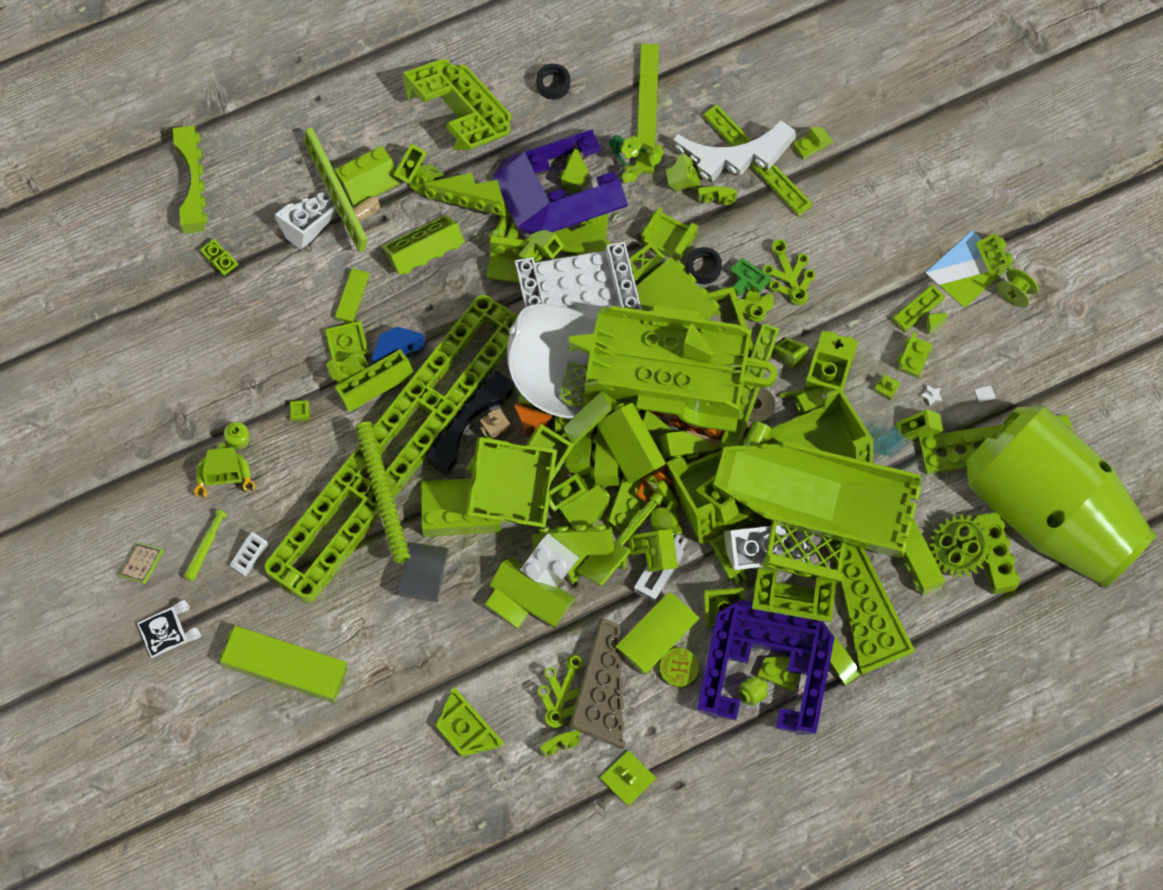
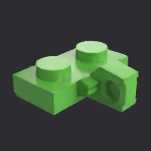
(748, 277)

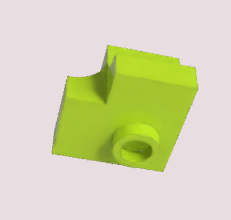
(683, 174)

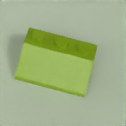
(367, 176)

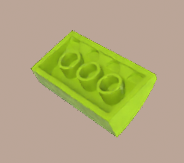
(657, 633)

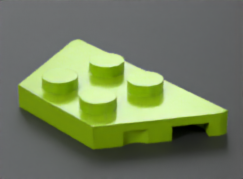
(465, 727)

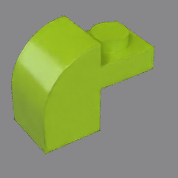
(541, 244)
(349, 367)

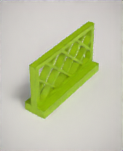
(798, 567)

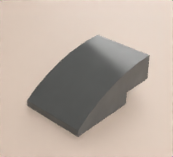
(423, 572)

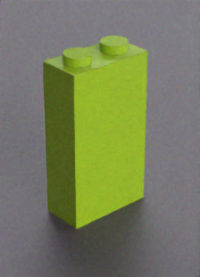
(630, 442)

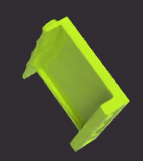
(675, 289)

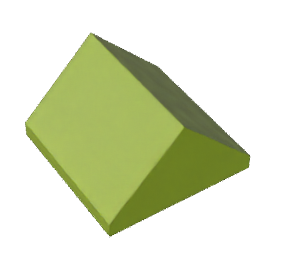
(717, 600)

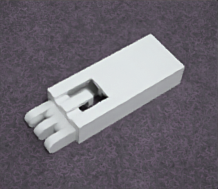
(652, 583)

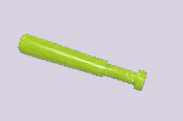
(199, 557)

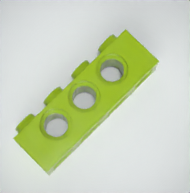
(999, 582)

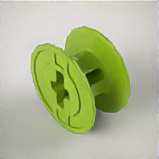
(1018, 285)

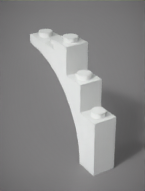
(737, 158)

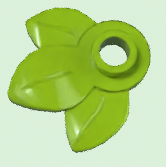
(756, 303)

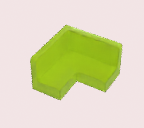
(658, 548)

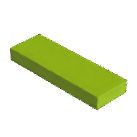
(352, 295)
(918, 308)

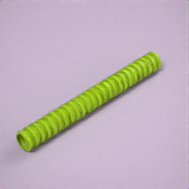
(382, 492)

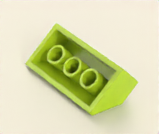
(423, 244)

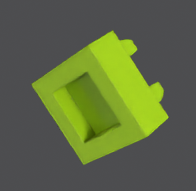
(887, 387)

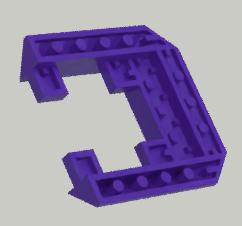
(538, 211)
(803, 639)

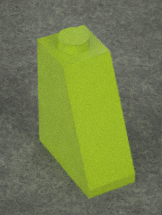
(586, 508)

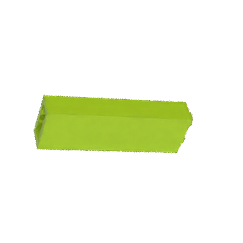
(283, 664)

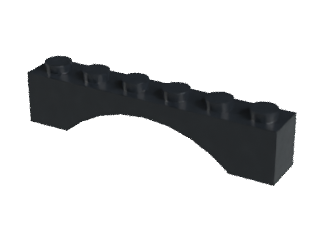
(493, 393)

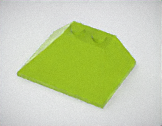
(793, 599)

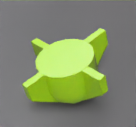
(666, 518)

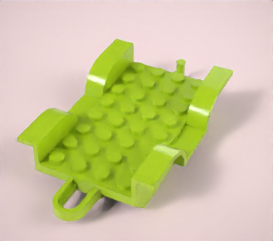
(641, 362)

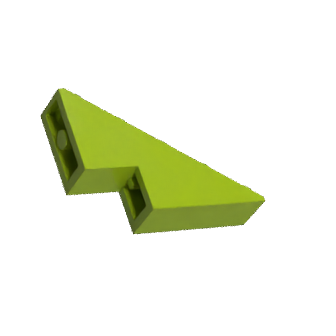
(464, 192)

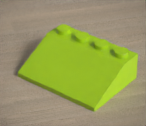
(445, 509)

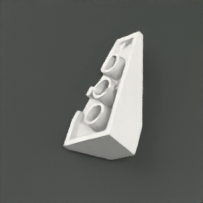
(306, 219)

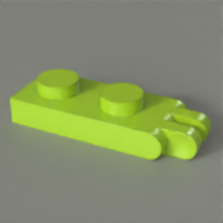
(719, 549)

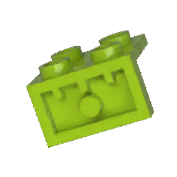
(502, 258)

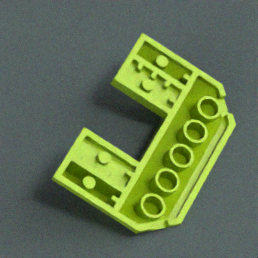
(479, 111)

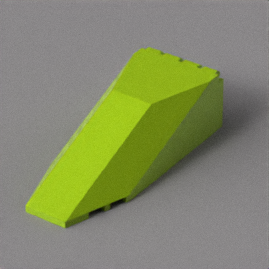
(823, 493)

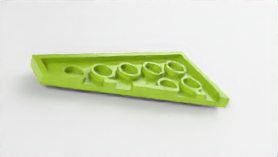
(627, 503)

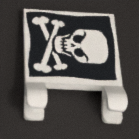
(164, 631)

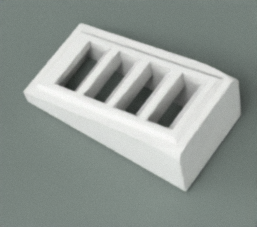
(254, 557)

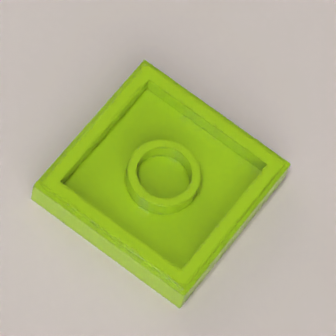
(346, 340)

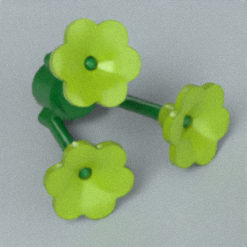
(631, 147)

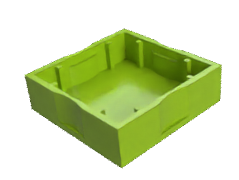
(510, 482)

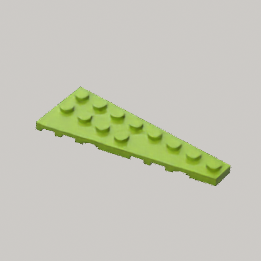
(872, 618)

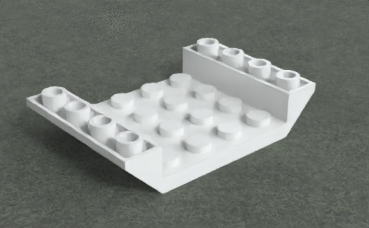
(581, 281)

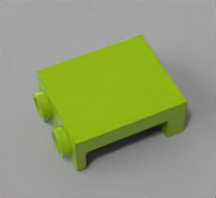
(668, 235)

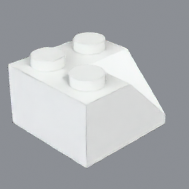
(549, 562)

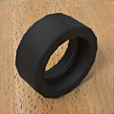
(556, 69)
(701, 253)

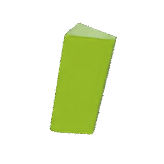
(588, 417)

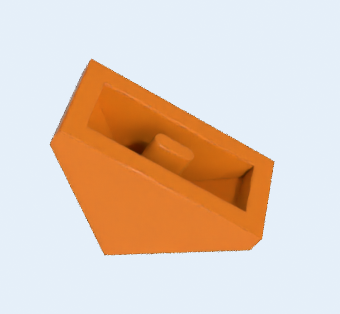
(531, 418)

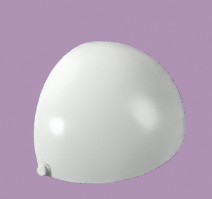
(540, 355)

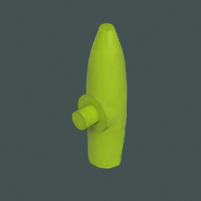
(792, 394)

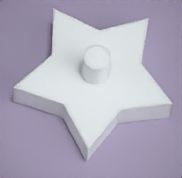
(932, 395)

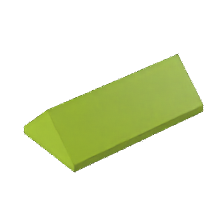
(539, 599)

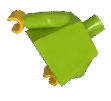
(222, 467)

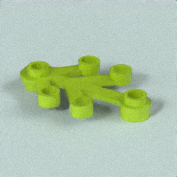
(789, 275)
(561, 694)

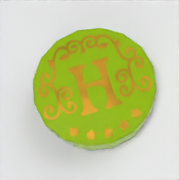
(679, 667)

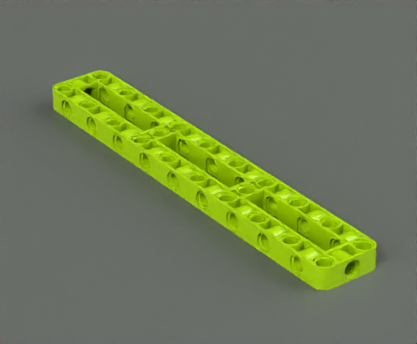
(409, 458)

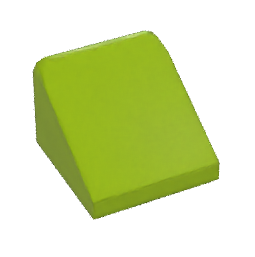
(935, 321)

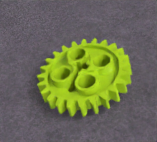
(968, 561)

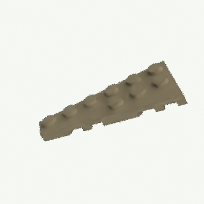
(601, 691)

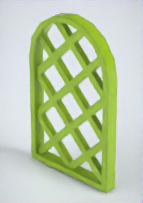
(580, 366)

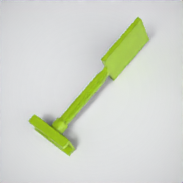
(600, 567)

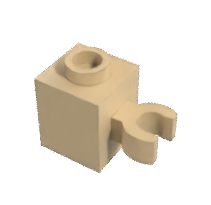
(494, 424)

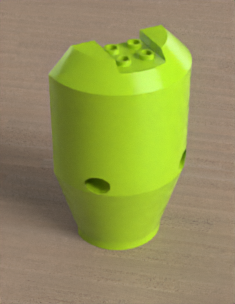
(1059, 495)

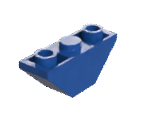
(397, 339)

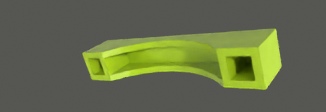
(192, 210)

